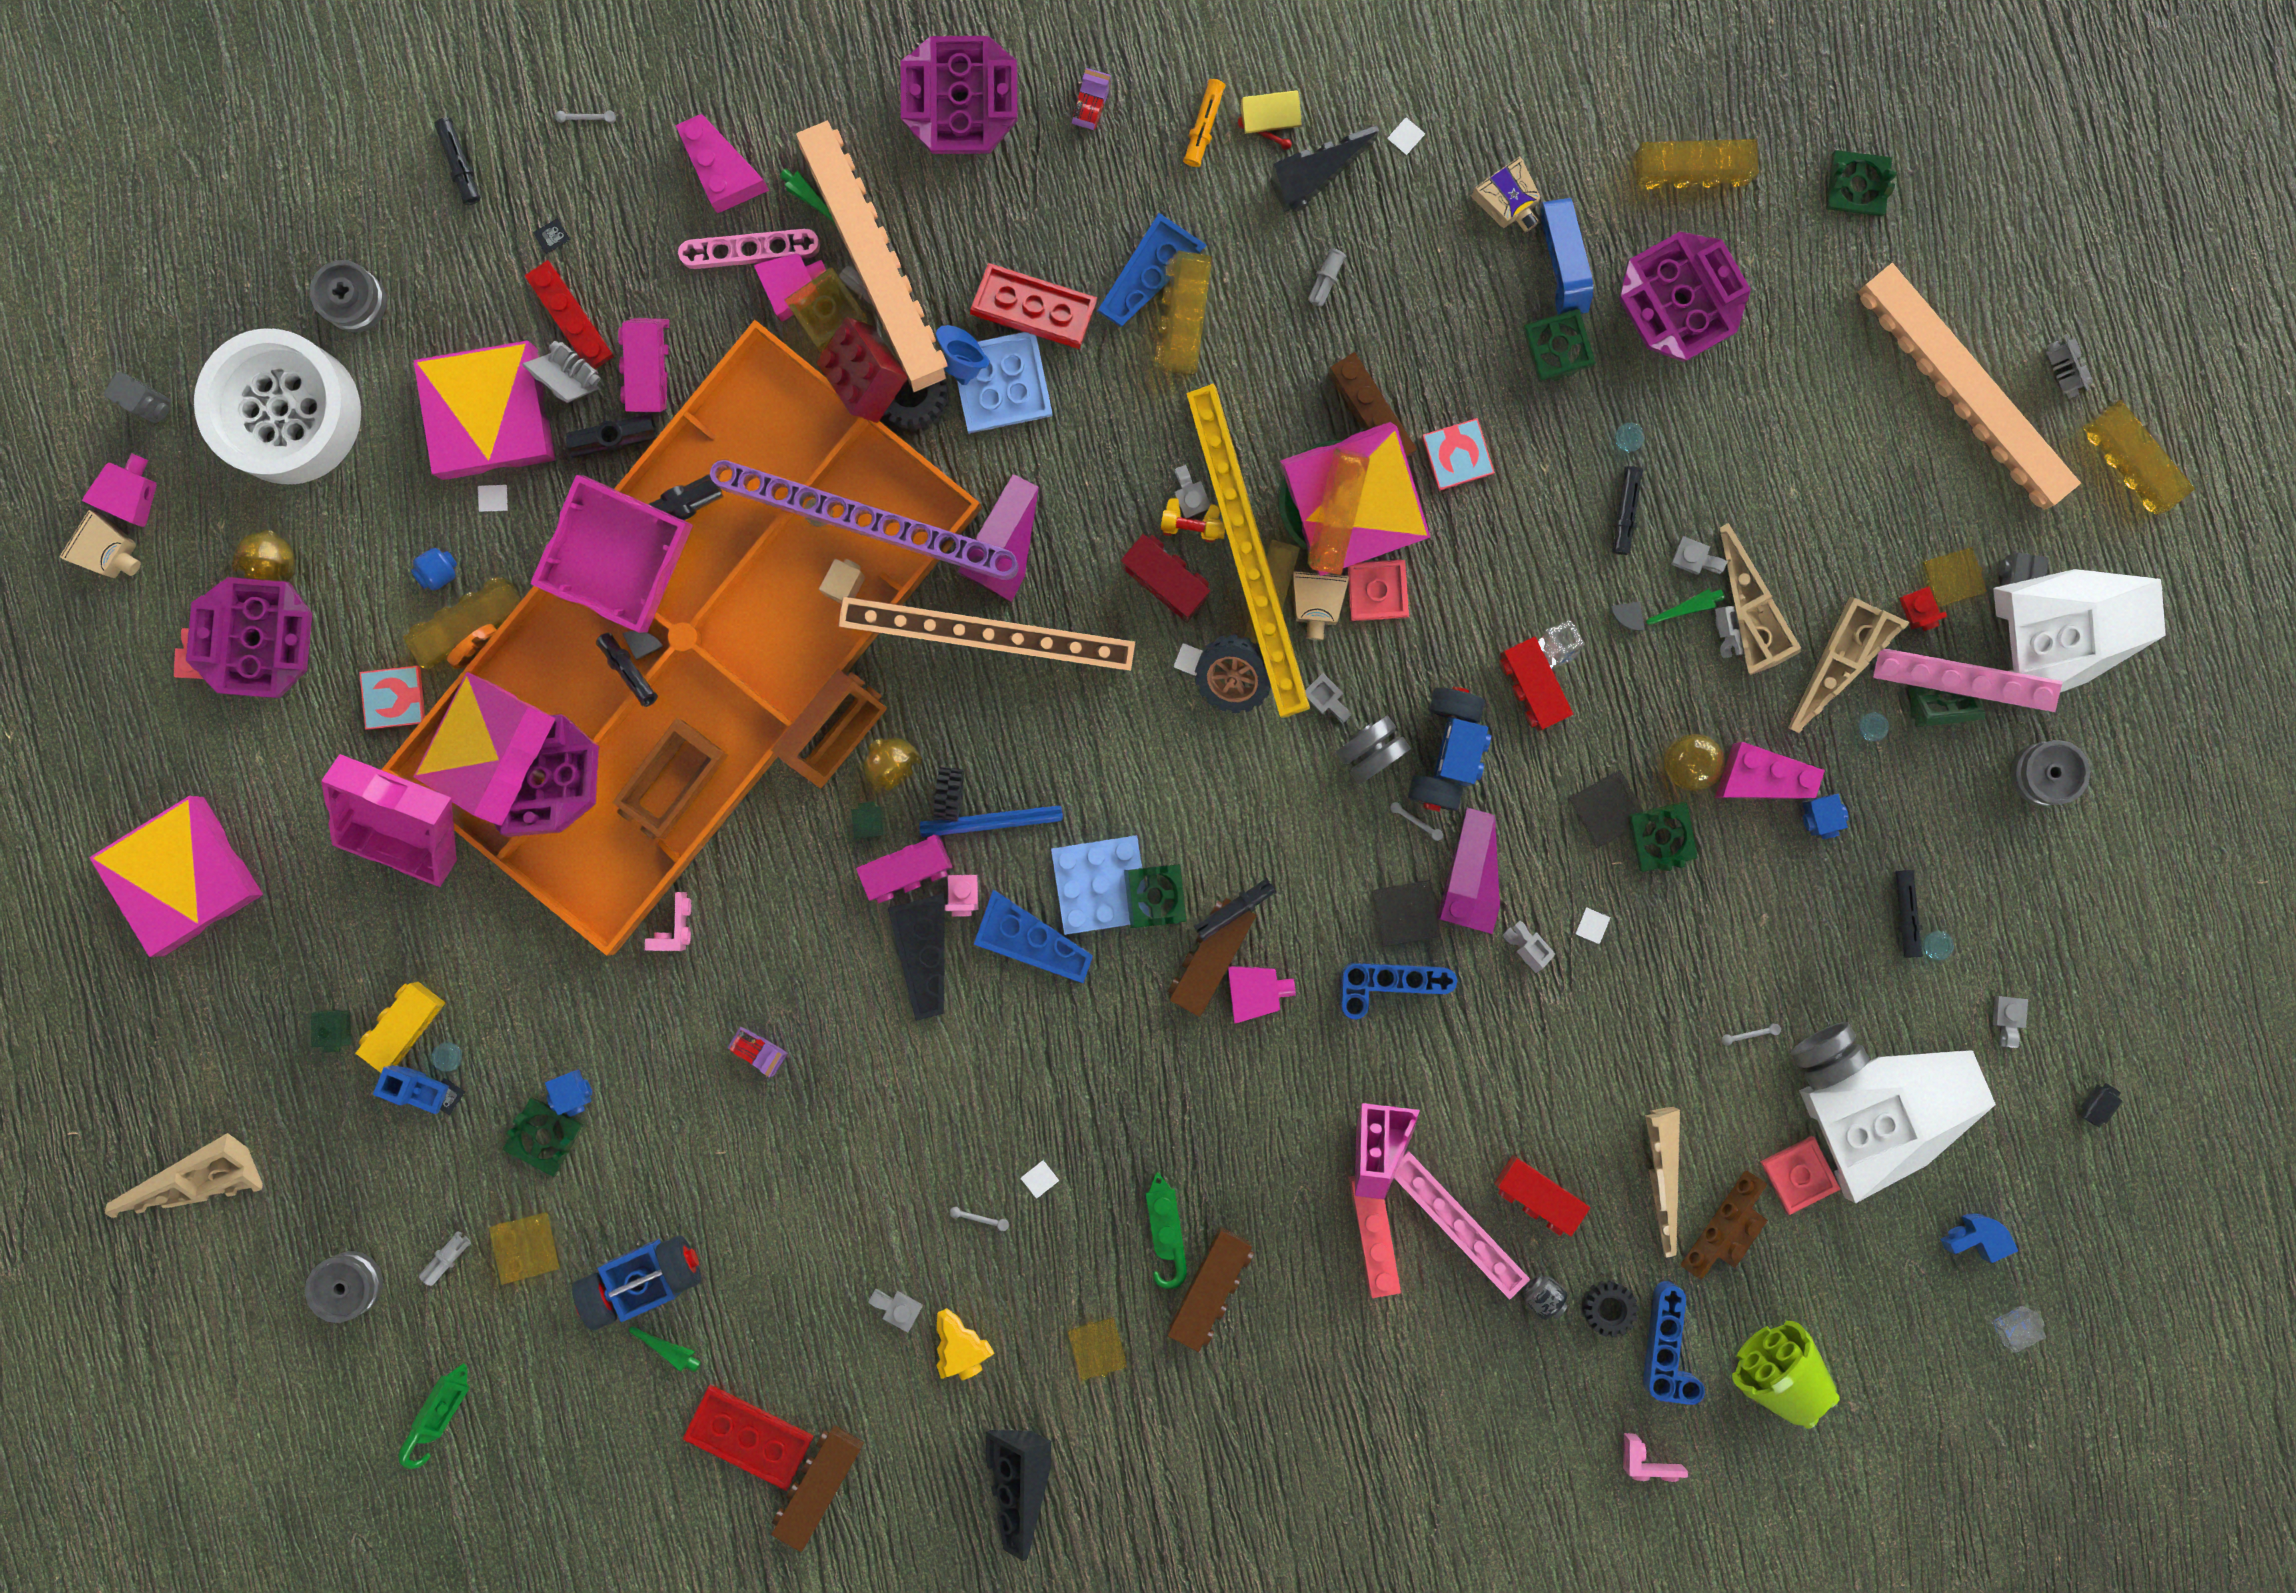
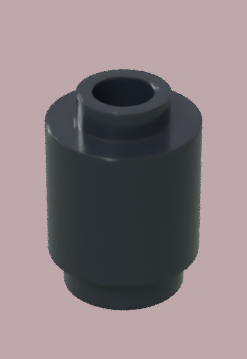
(2100, 1104)

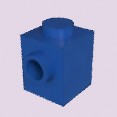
(1825, 816)
(568, 1093)

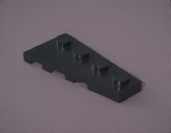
(921, 948)

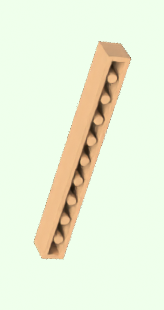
(871, 256)
(1968, 387)
(986, 633)

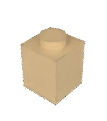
(842, 580)

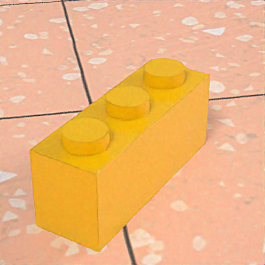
(399, 1026)

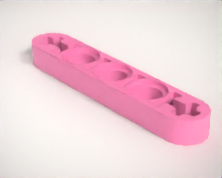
(735, 245)

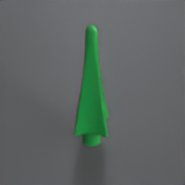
(800, 188)
(1701, 602)
(676, 1355)

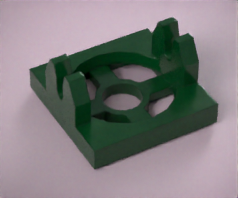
(1881, 164)
(1544, 370)
(1970, 708)
(1688, 849)
(1136, 916)
(514, 1143)

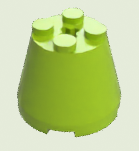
(1786, 1374)

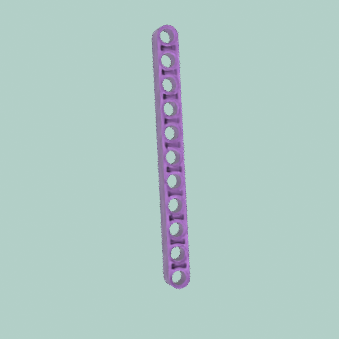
(853, 510)

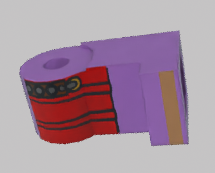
(1091, 99)
(757, 1051)

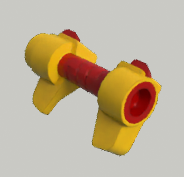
(1210, 528)

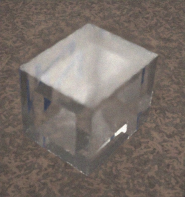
(1561, 644)
(2019, 1328)

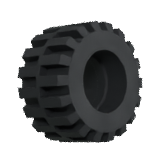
(923, 414)

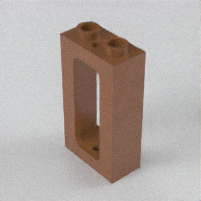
(843, 735)
(630, 796)

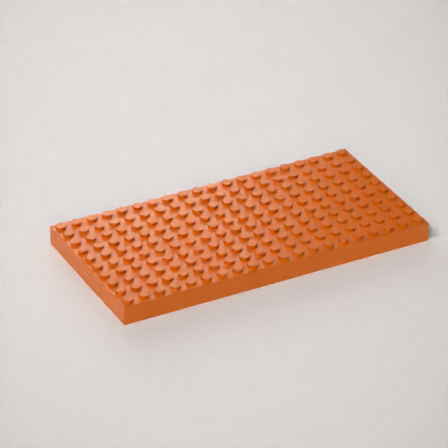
(737, 627)

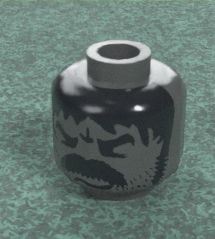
(1545, 1297)

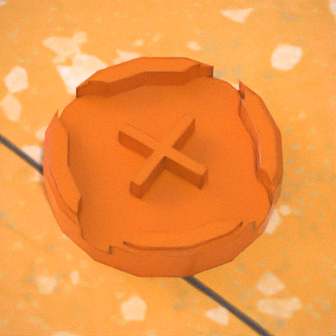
(471, 645)

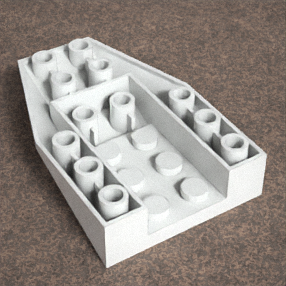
(2079, 622)
(1897, 1116)

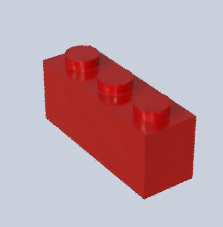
(1535, 684)
(1541, 1197)

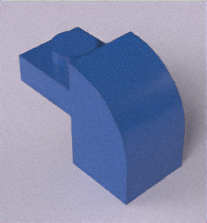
(410, 1086)
(1987, 1234)

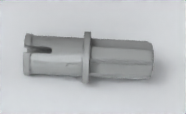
(1326, 277)
(853, 281)
(444, 1259)

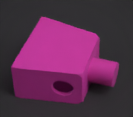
(784, 277)
(123, 491)
(1256, 991)

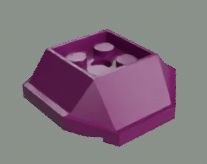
(951, 66)
(1706, 277)
(223, 633)
(570, 784)

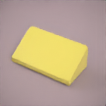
(1271, 112)

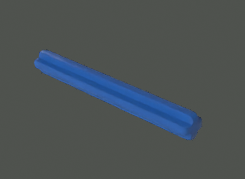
(991, 821)

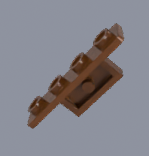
(1730, 1229)

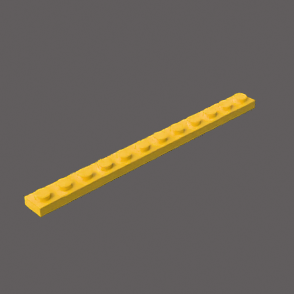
(1248, 551)

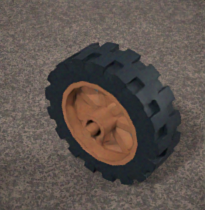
(1223, 694)

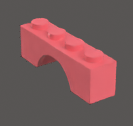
(1376, 1245)

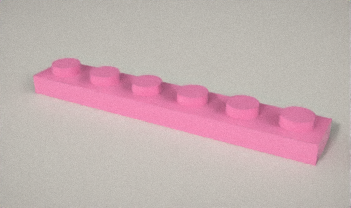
(1968, 679)
(1460, 1226)

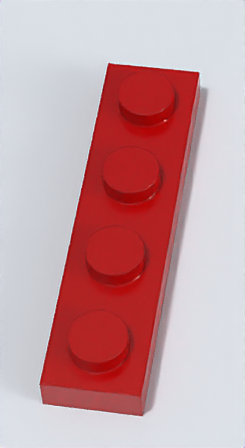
(569, 315)

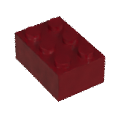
(862, 369)
(1165, 577)

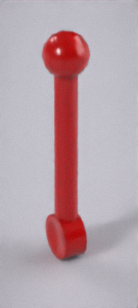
(1285, 143)

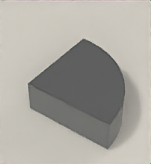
(1629, 615)
(642, 643)

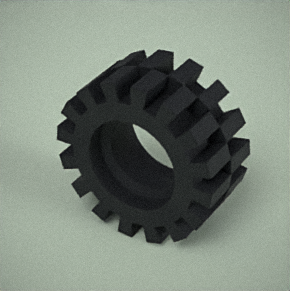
(949, 794)
(1625, 1317)

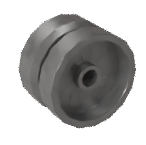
(348, 296)
(1372, 749)
(2050, 773)
(1830, 1056)
(344, 1286)

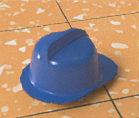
(961, 353)

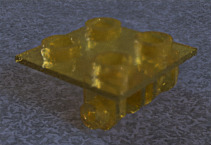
(524, 1248)

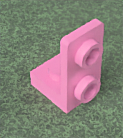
(962, 894)
(662, 940)
(1636, 1453)

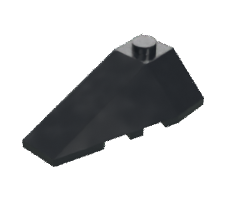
(1306, 174)
(1020, 1474)

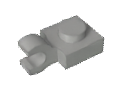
(1191, 496)
(1693, 557)
(1729, 628)
(1324, 695)
(1532, 947)
(2010, 1015)
(899, 1310)

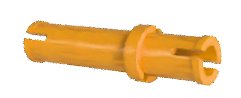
(1213, 92)

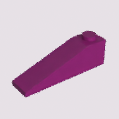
(1008, 528)
(1473, 881)

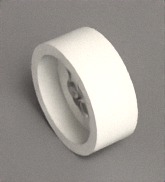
(234, 385)

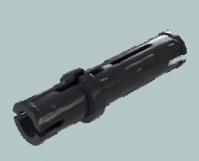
(461, 172)
(1626, 516)
(620, 661)
(1235, 909)
(1908, 914)

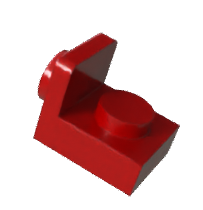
(1921, 609)

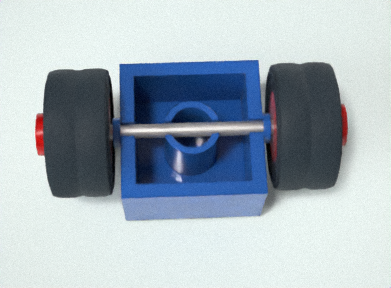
(1459, 751)
(636, 1282)

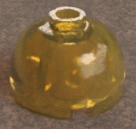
(264, 557)
(1694, 762)
(890, 763)

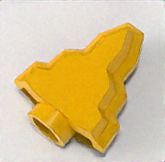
(959, 1347)

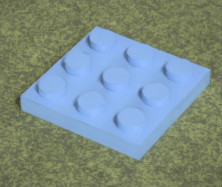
(1009, 388)
(1093, 883)

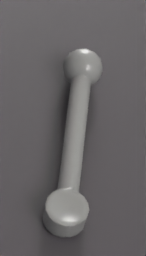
(608, 116)
(1435, 834)
(1773, 1029)
(1002, 1224)

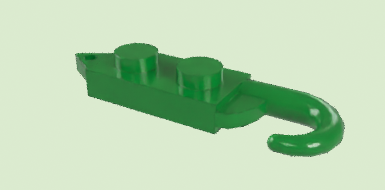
(1166, 1230)
(435, 1415)

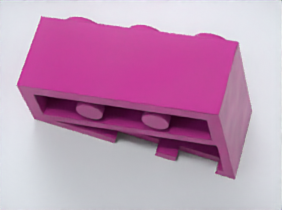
(719, 166)
(643, 364)
(1764, 774)
(904, 869)
(1380, 1146)

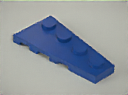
(1146, 269)
(1024, 937)

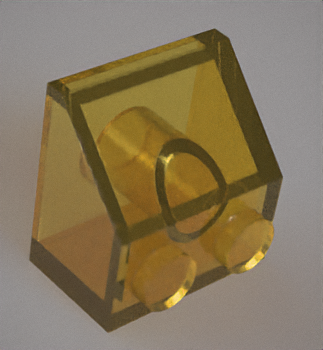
(823, 307)

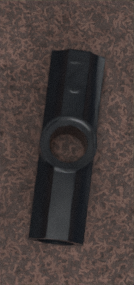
(593, 439)
(685, 500)

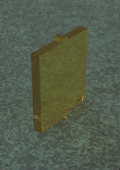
(1954, 576)
(1097, 1348)

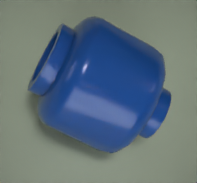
(434, 569)

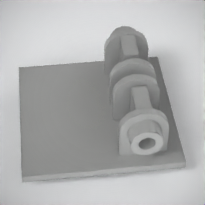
(2069, 351)
(563, 374)

